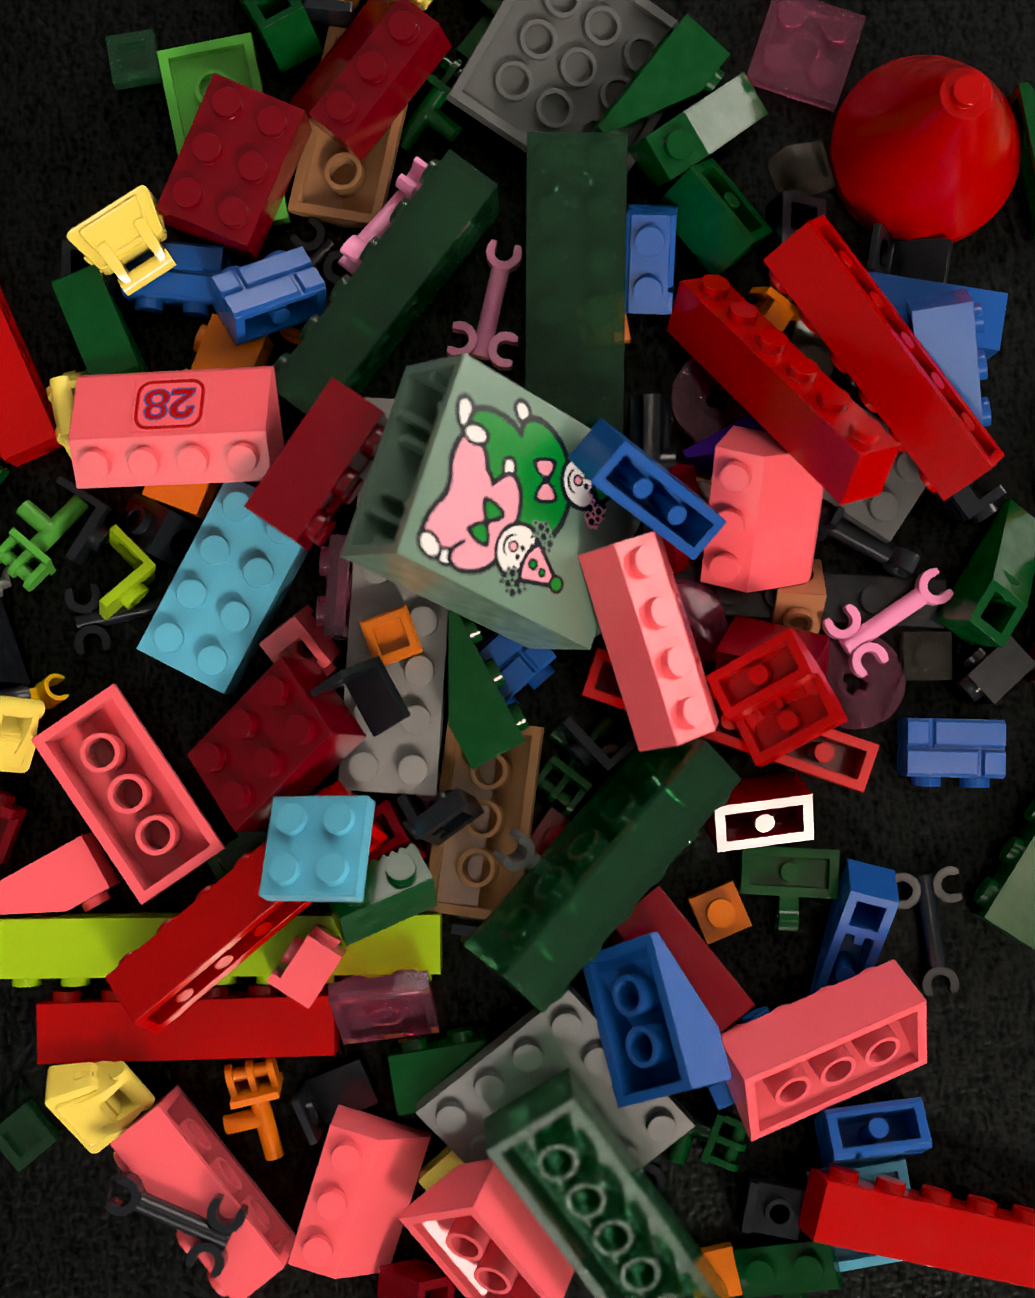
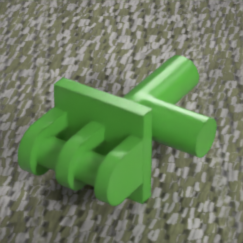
(48, 533)

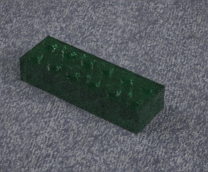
(576, 273)
(391, 285)
(601, 868)
(595, 1196)

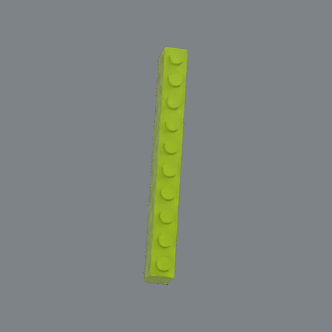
(93, 944)

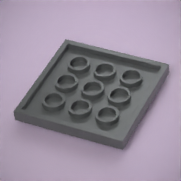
(558, 65)
(530, 1055)

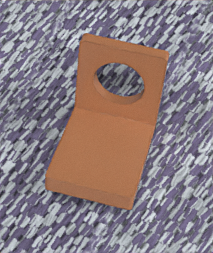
(802, 604)

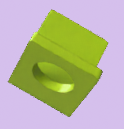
(133, 587)

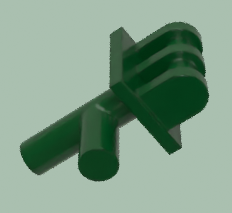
(429, 111)
(570, 772)
(711, 1134)

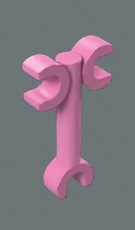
(407, 186)
(484, 343)
(857, 638)

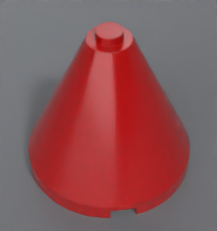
(925, 149)

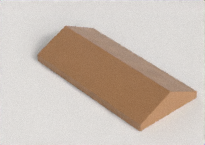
(334, 182)
(464, 867)

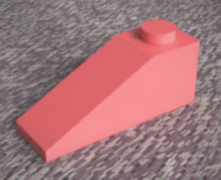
(60, 880)

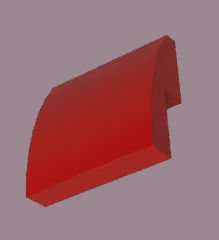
(776, 697)

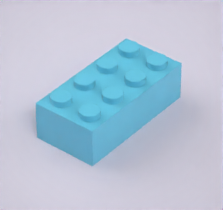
(223, 593)

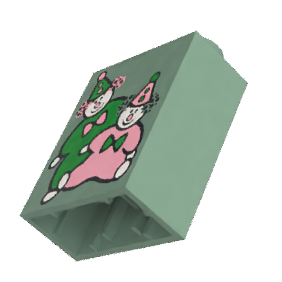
(485, 506)

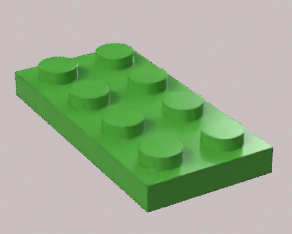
(188, 72)

